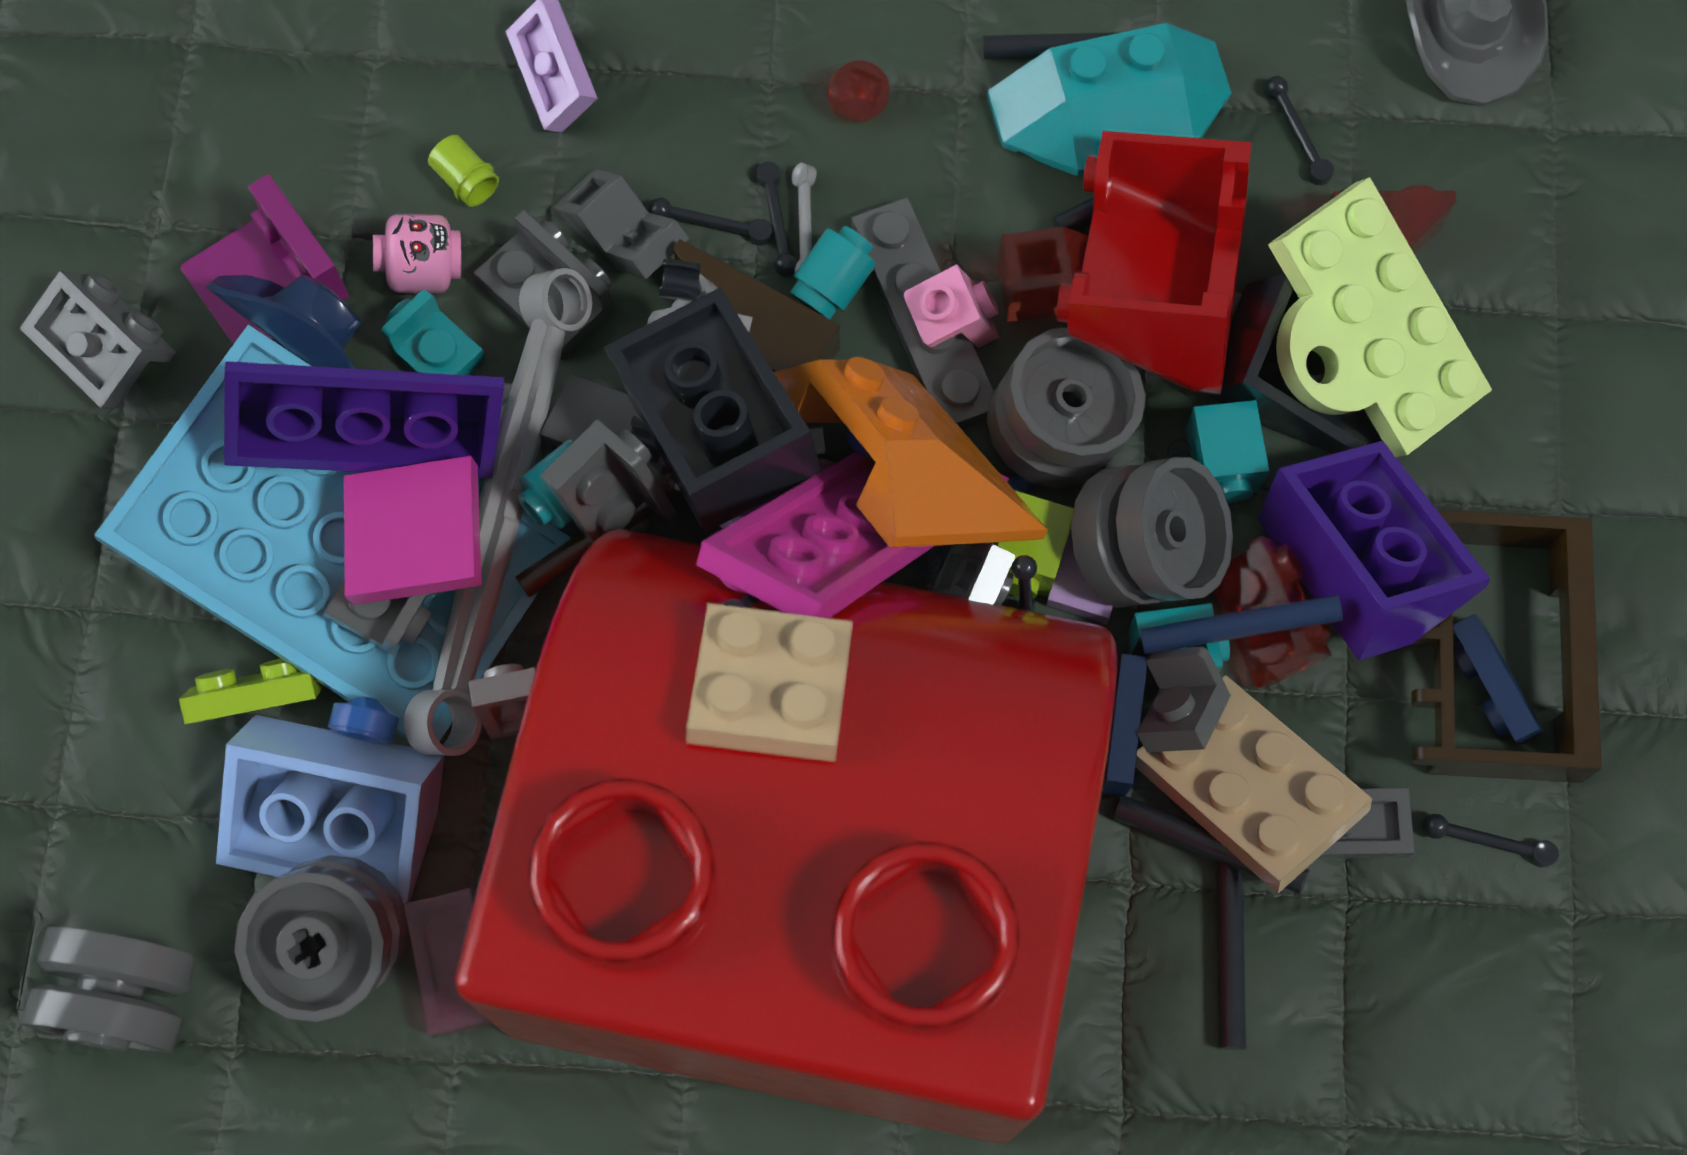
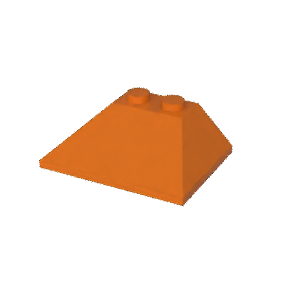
(927, 472)

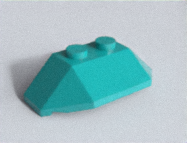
(1120, 82)

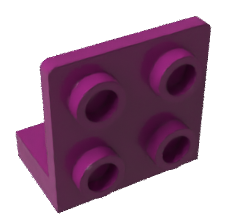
(268, 247)

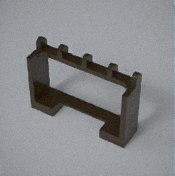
(1578, 726)

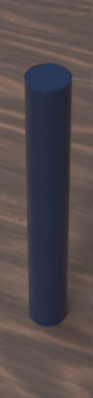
(1241, 624)

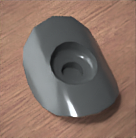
(1479, 46)

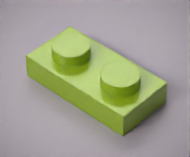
(223, 694)

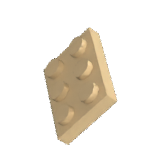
(1260, 791)

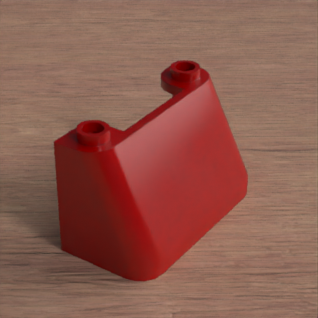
(1162, 254)

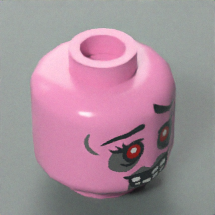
(418, 253)

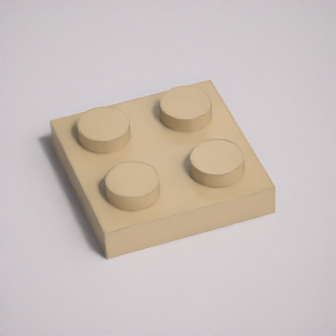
(770, 682)

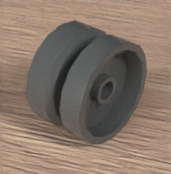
(1064, 410)
(1152, 532)
(291, 963)
(107, 1001)

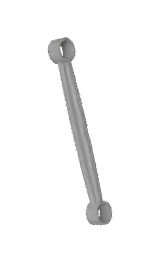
(499, 512)

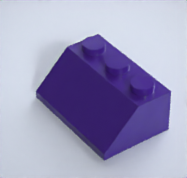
(1374, 543)

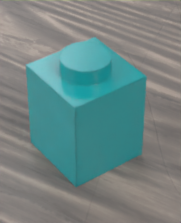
(1230, 445)

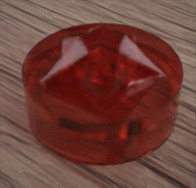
(858, 91)

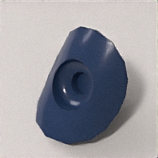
(300, 317)

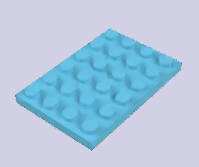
(270, 553)

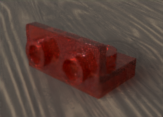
(1263, 579)

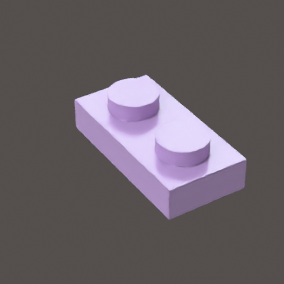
(551, 65)

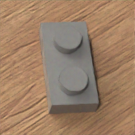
(502, 698)

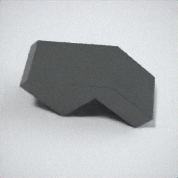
(618, 224)

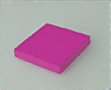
(412, 530)

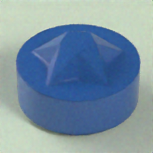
(364, 721)

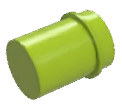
(463, 170)

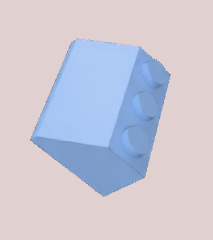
(317, 794)

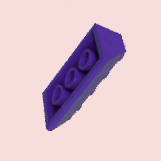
(357, 417)

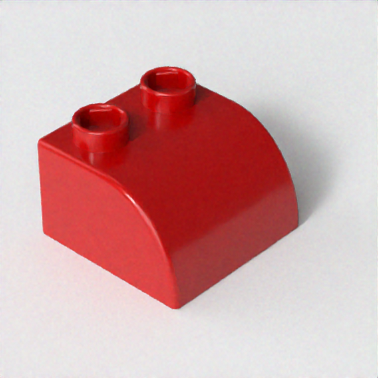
(788, 921)

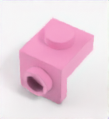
(951, 306)

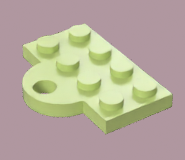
(1372, 323)

